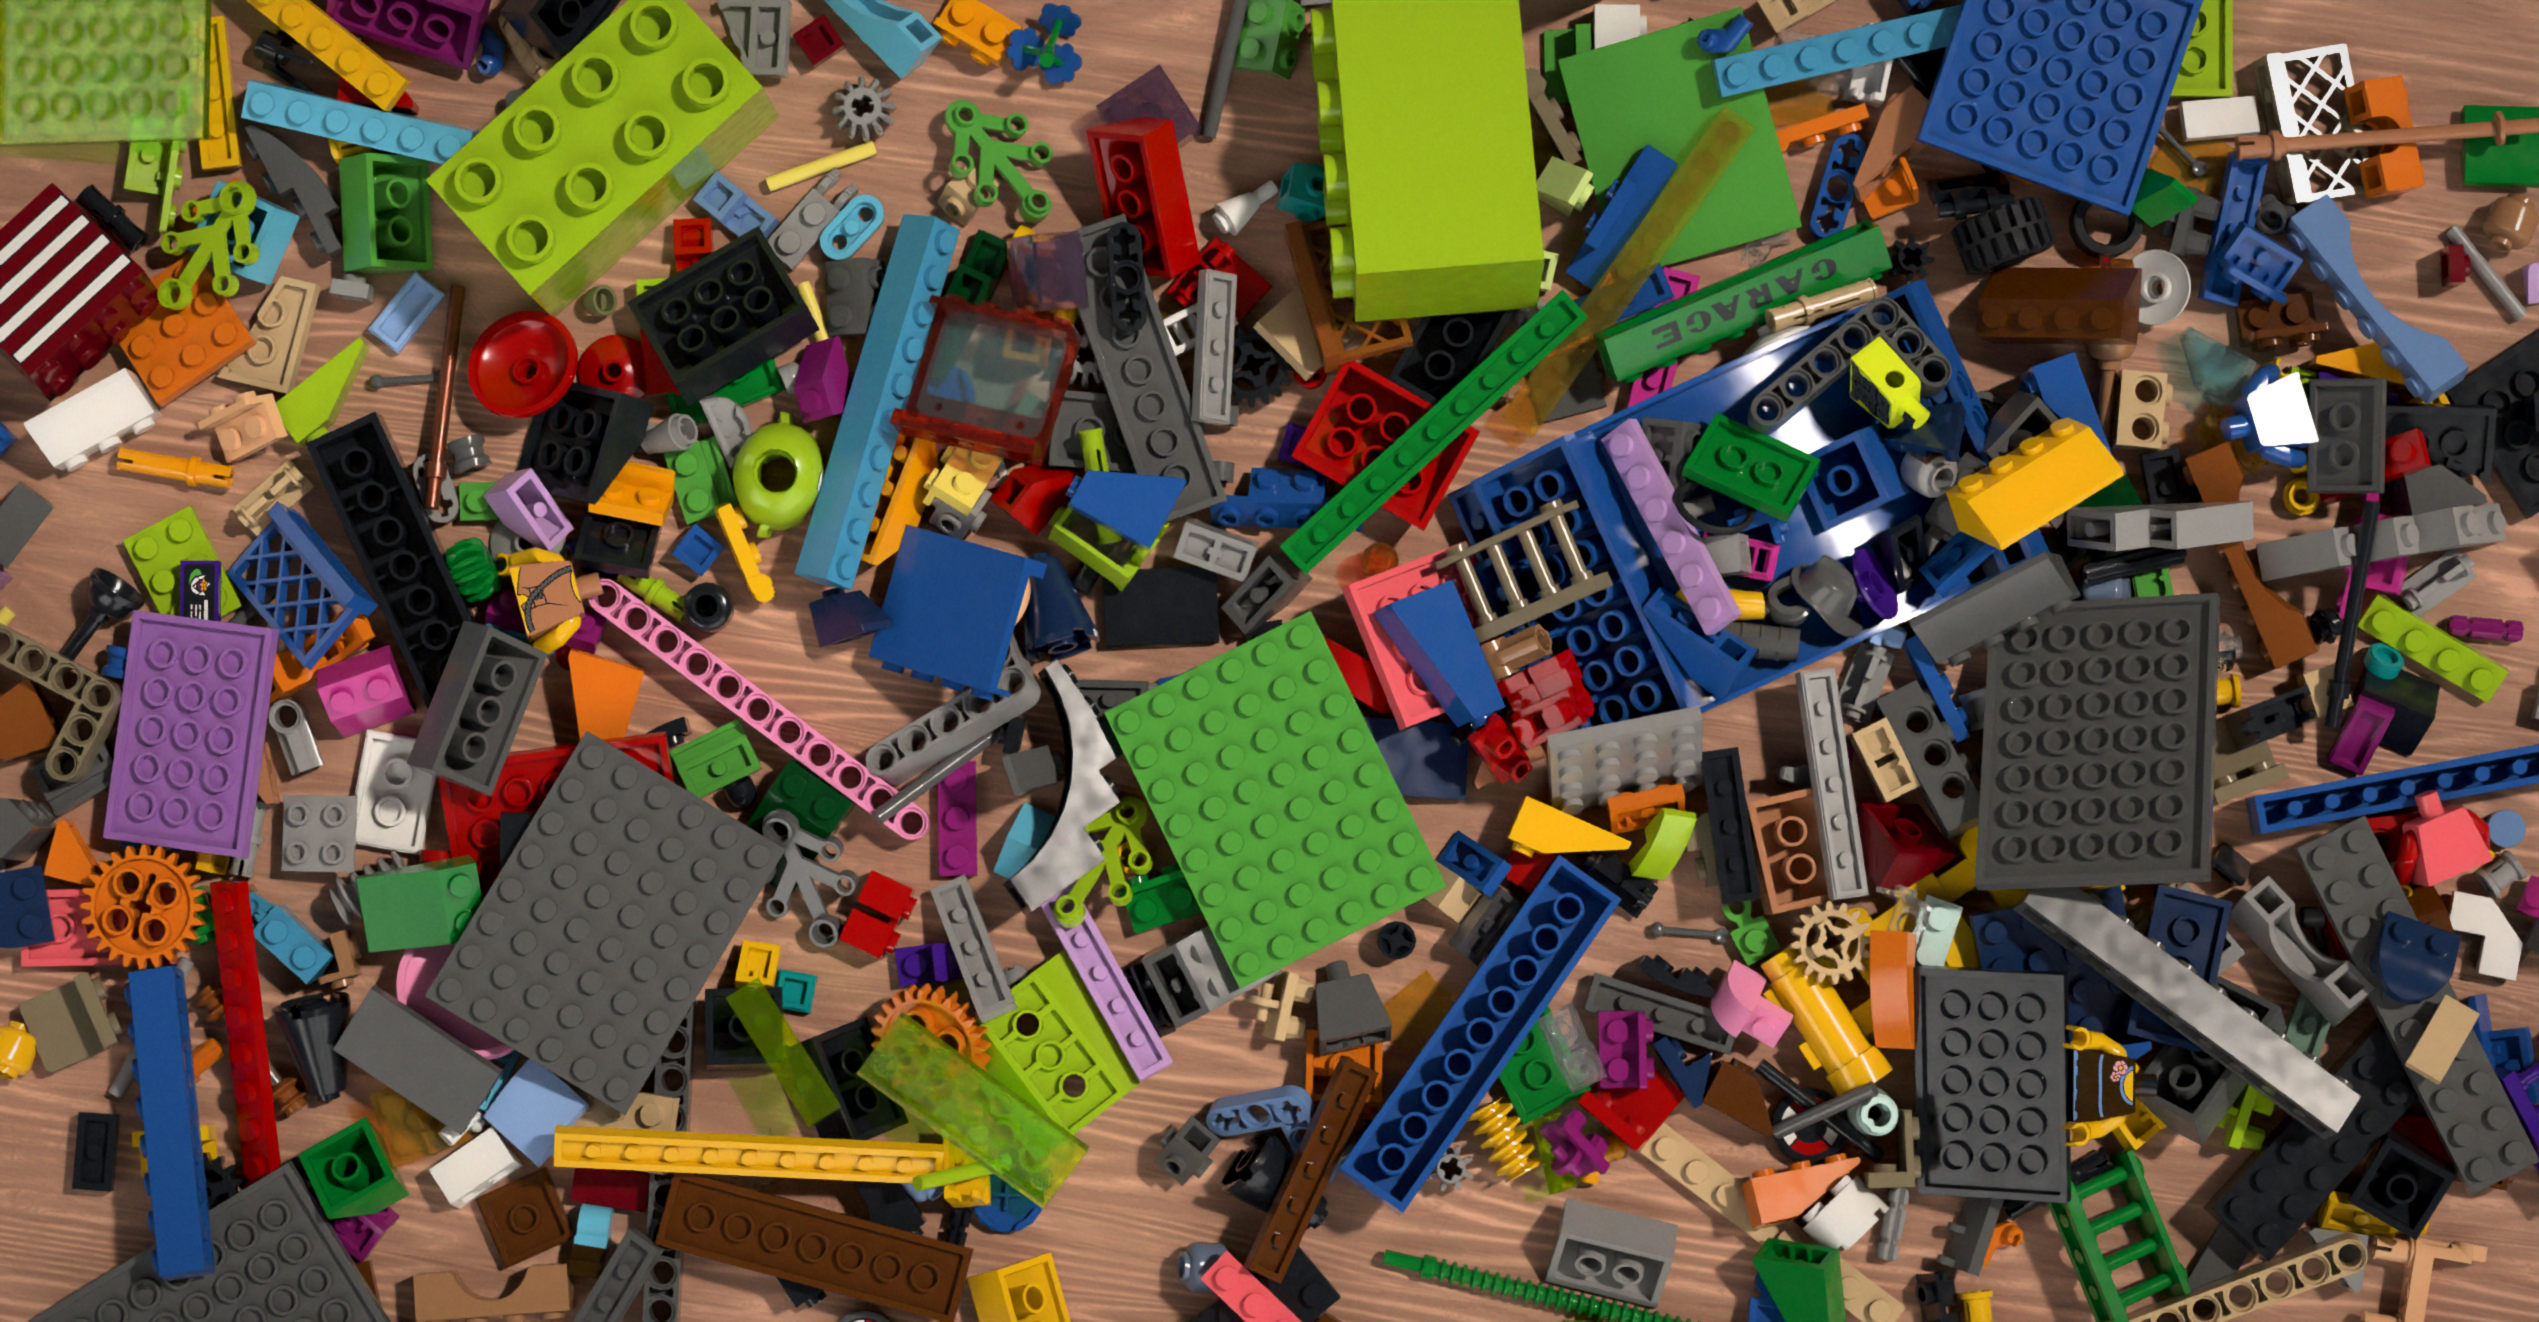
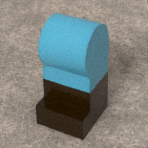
(591, 1241)

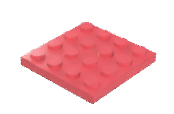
(1403, 688)

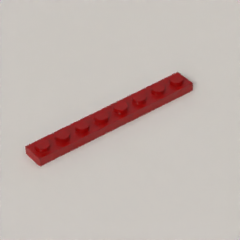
(245, 1029)

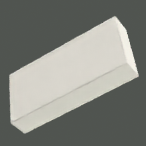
(2219, 118)

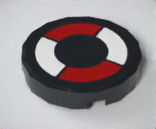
(1811, 1142)

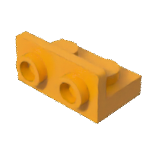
(976, 29)
(638, 494)

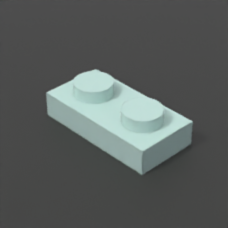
(1938, 932)

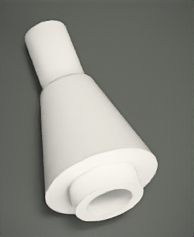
(1236, 212)

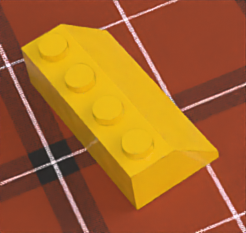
(2032, 484)
(1020, 1292)

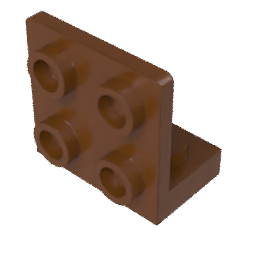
(2272, 323)

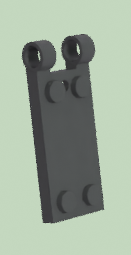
(1093, 410)

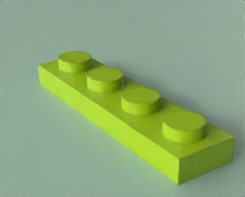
(2432, 647)

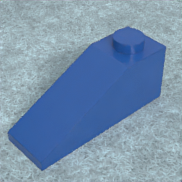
(1709, 660)

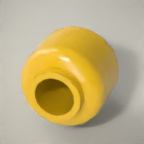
(16, 1050)

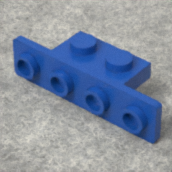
(1626, 209)
(1275, 500)
(2504, 1047)

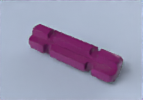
(2485, 628)

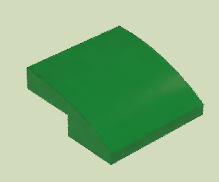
(2503, 165)

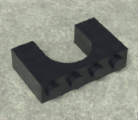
(886, 1205)

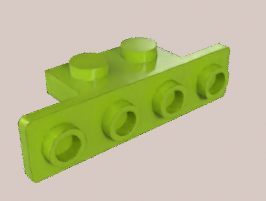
(154, 171)

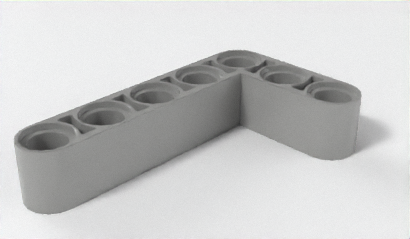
(970, 725)

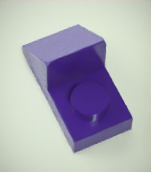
(927, 964)

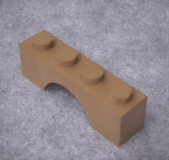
(445, 1296)

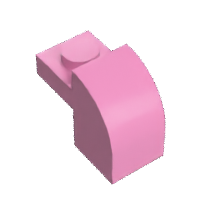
(1741, 1008)

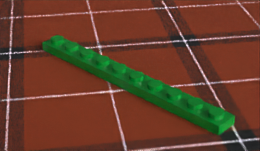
(1433, 432)

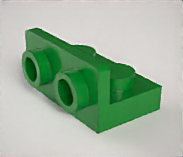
(1160, 899)

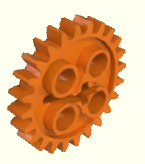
(111, 896)
(941, 1017)

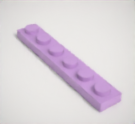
(1674, 536)
(1110, 992)

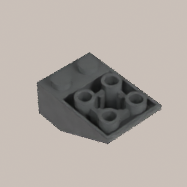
(1193, 976)

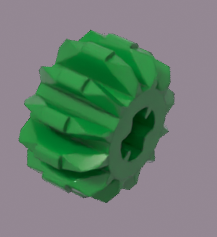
(473, 570)

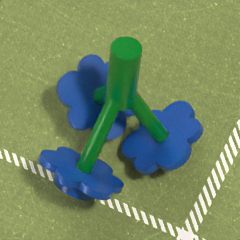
(1054, 60)

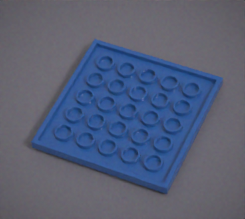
(2060, 90)

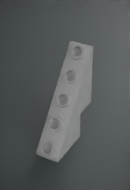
(2159, 525)

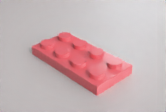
(72, 943)

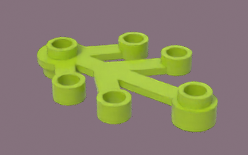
(212, 243)
(1119, 828)

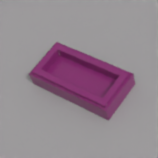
(2360, 735)

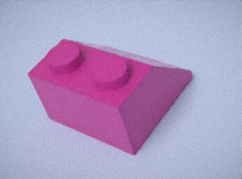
(364, 691)

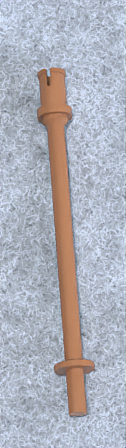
(2277, 145)

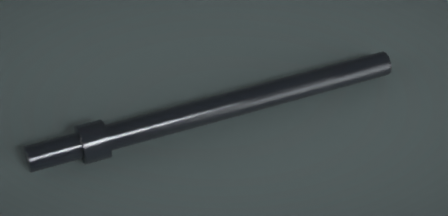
(2339, 687)

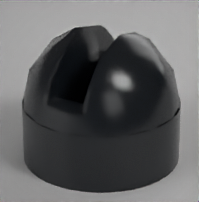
(741, 793)

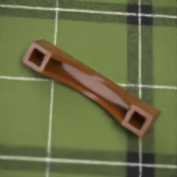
(2282, 626)

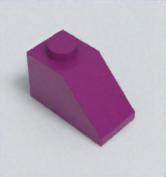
(822, 381)

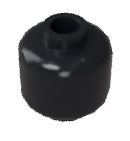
(695, 612)

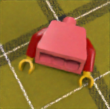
(2440, 843)

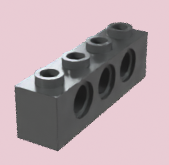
(1910, 703)

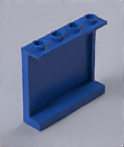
(952, 611)

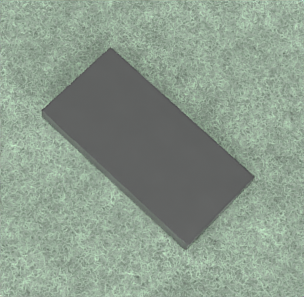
(418, 1059)

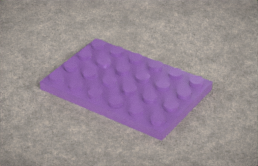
(191, 734)

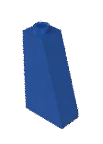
(1444, 652)

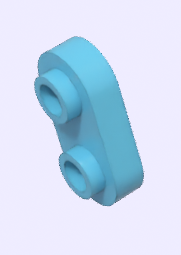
(849, 226)

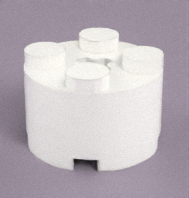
(1845, 1216)

